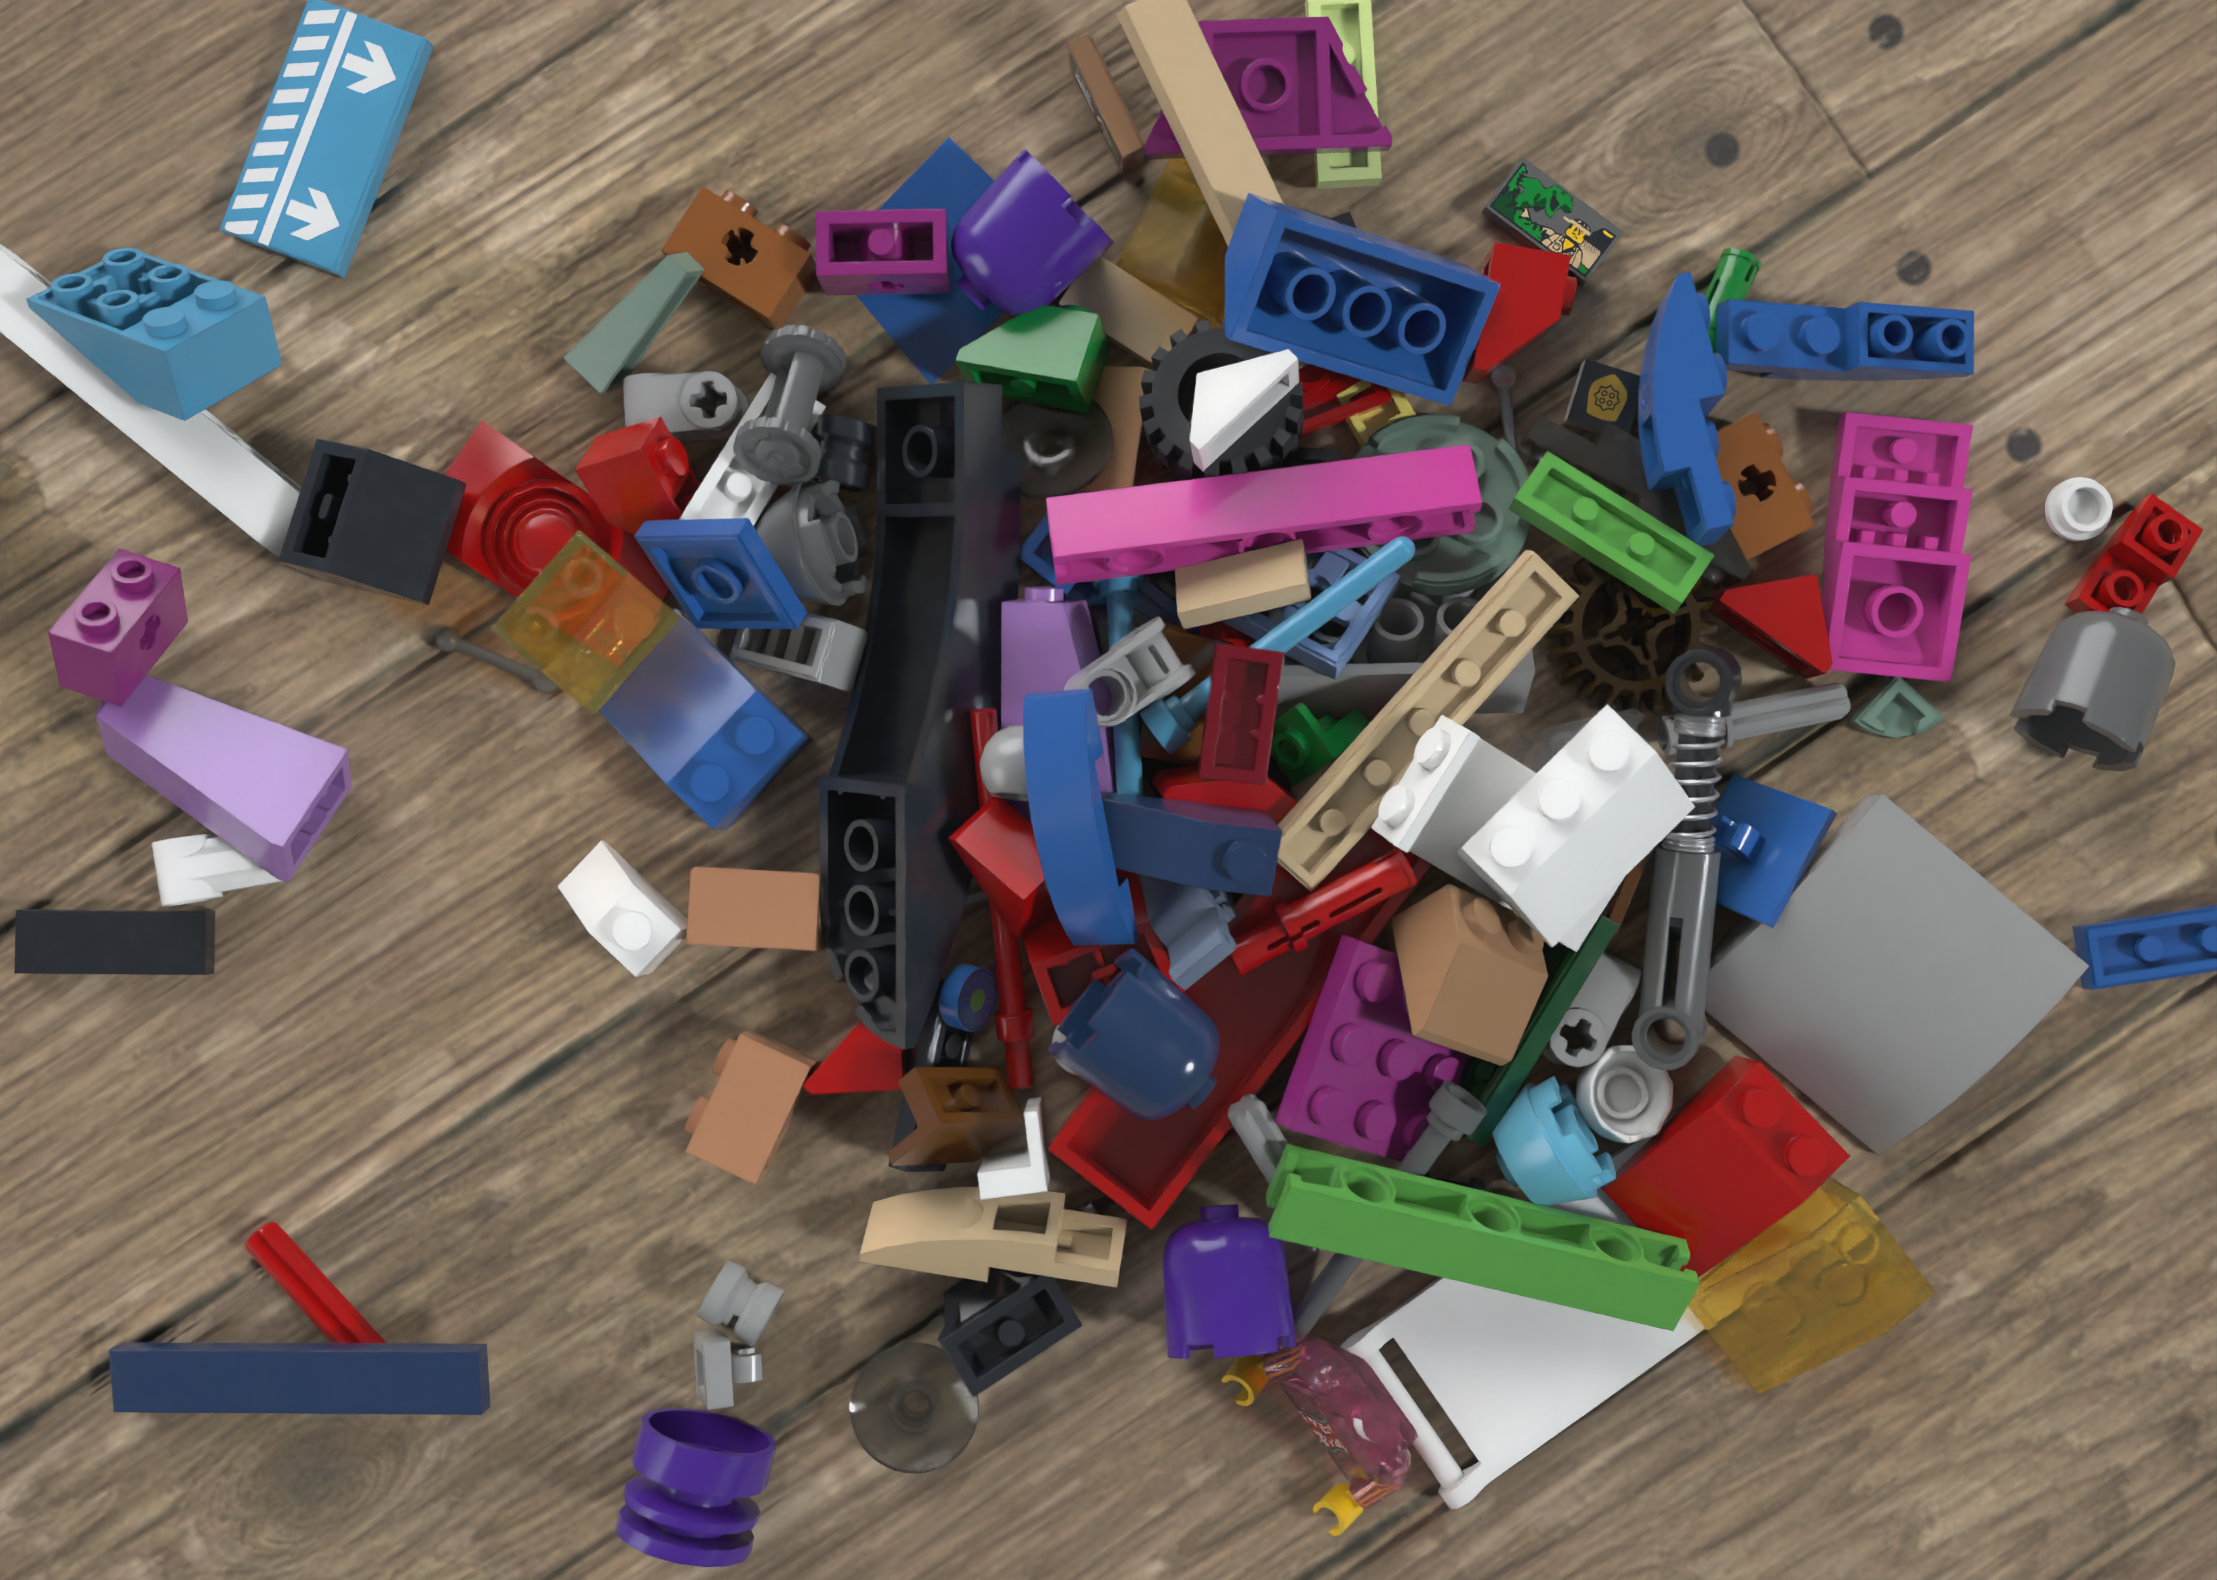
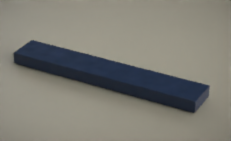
(300, 1378)

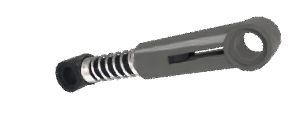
(1686, 869)

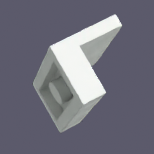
(1019, 1170)

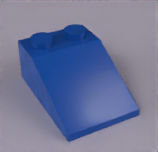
(704, 725)

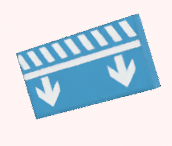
(326, 137)

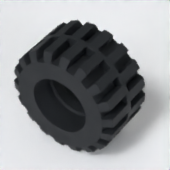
(1172, 388)

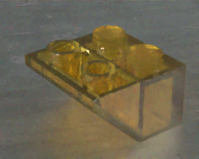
(586, 622)

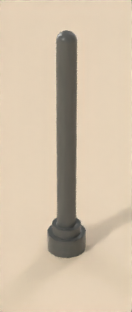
(1451, 1115)

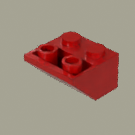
(1068, 970)

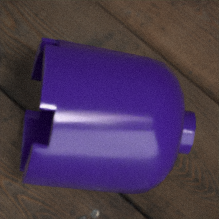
(1024, 240)
(1226, 1287)

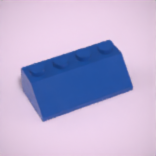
(1352, 300)

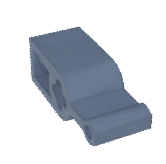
(1190, 926)

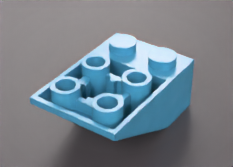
(162, 330)

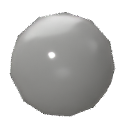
(1004, 765)

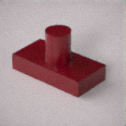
(1240, 714)

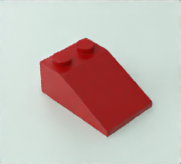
(1726, 1165)

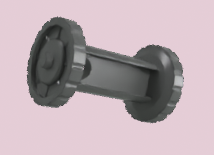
(778, 444)

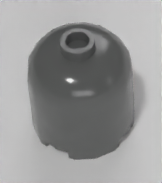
(2096, 688)

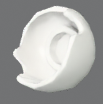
(1624, 1096)

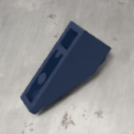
(1193, 842)

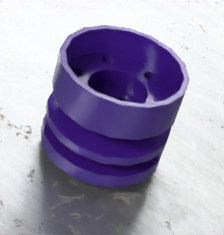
(695, 1487)

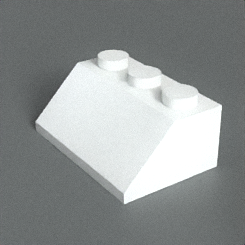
(1578, 826)

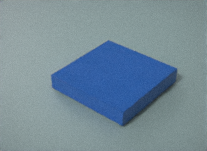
(721, 573)

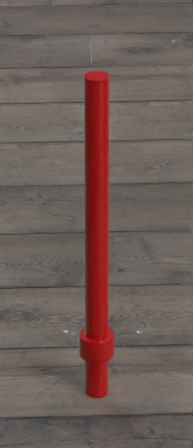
(1013, 1019)

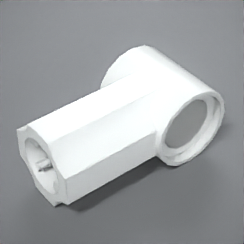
(202, 868)

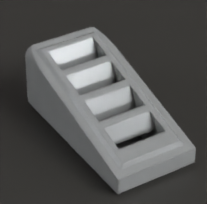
(831, 660)

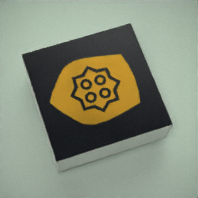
(1603, 396)

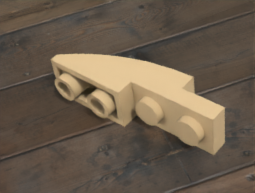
(965, 1236)

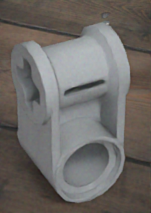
(682, 403)
(1135, 671)
(1594, 1012)

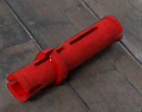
(1330, 905)

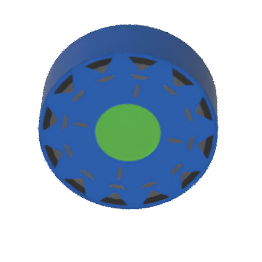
(968, 997)

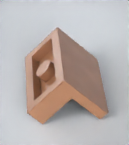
(754, 909)

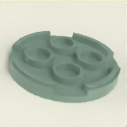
(1462, 560)

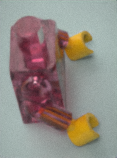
(1347, 1414)

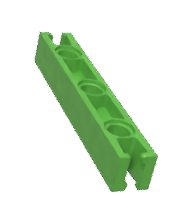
(1479, 1238)

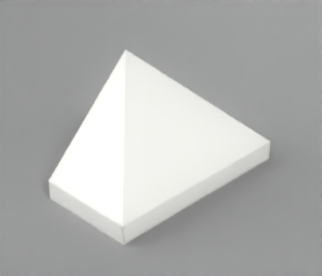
(1234, 399)

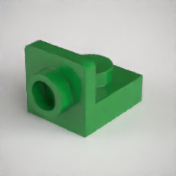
(1305, 745)

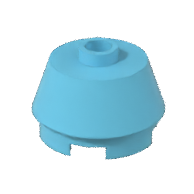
(1550, 1146)

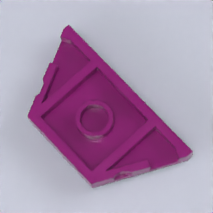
(1288, 88)

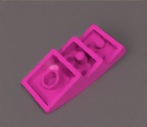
(1896, 545)

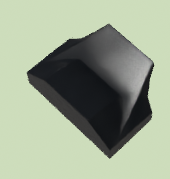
(1002, 1324)

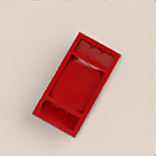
(524, 513)

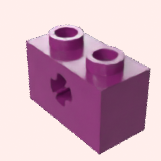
(883, 252)
(119, 627)

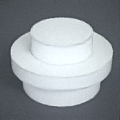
(2078, 509)

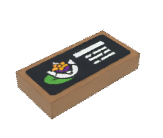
(1106, 103)

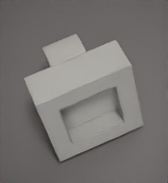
(720, 1366)

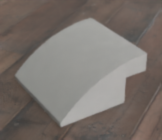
(1887, 977)

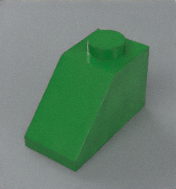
(1041, 357)

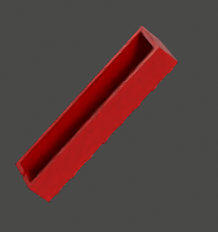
(1258, 1022)

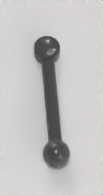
(449, 639)

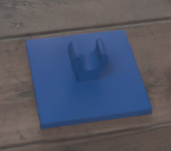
(1764, 846)

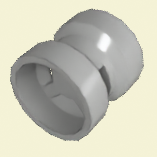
(740, 1303)

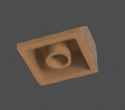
(1469, 972)

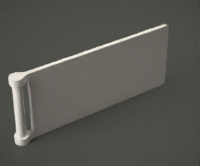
(1510, 1363)

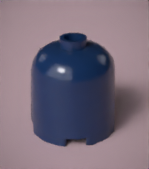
(1140, 1041)

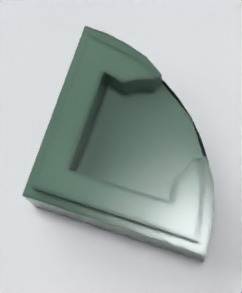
(1895, 712)

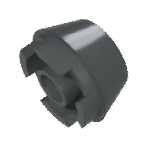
(817, 542)

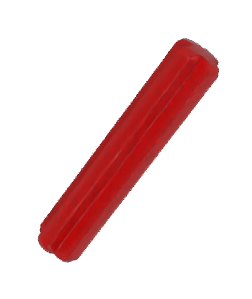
(308, 1287)

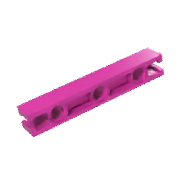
(1228, 515)

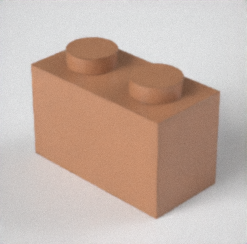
(749, 1106)

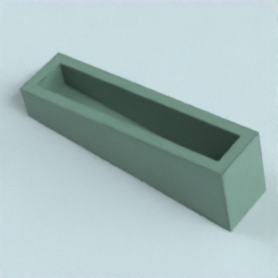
(634, 323)

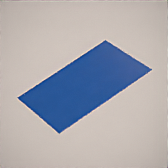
(936, 325)

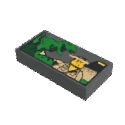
(1552, 219)

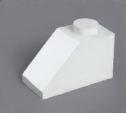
(623, 910)

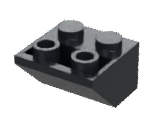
(372, 522)

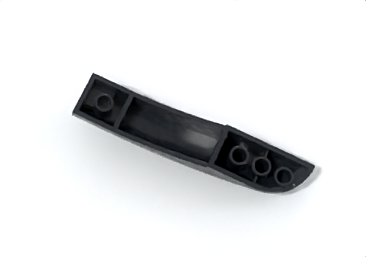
(928, 660)

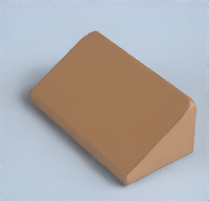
(1119, 398)

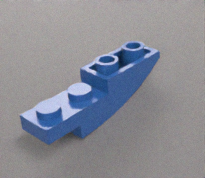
(1845, 343)
(1676, 391)

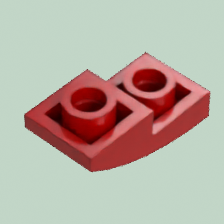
(2136, 559)

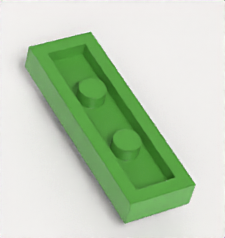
(1611, 532)

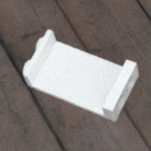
(1449, 797)

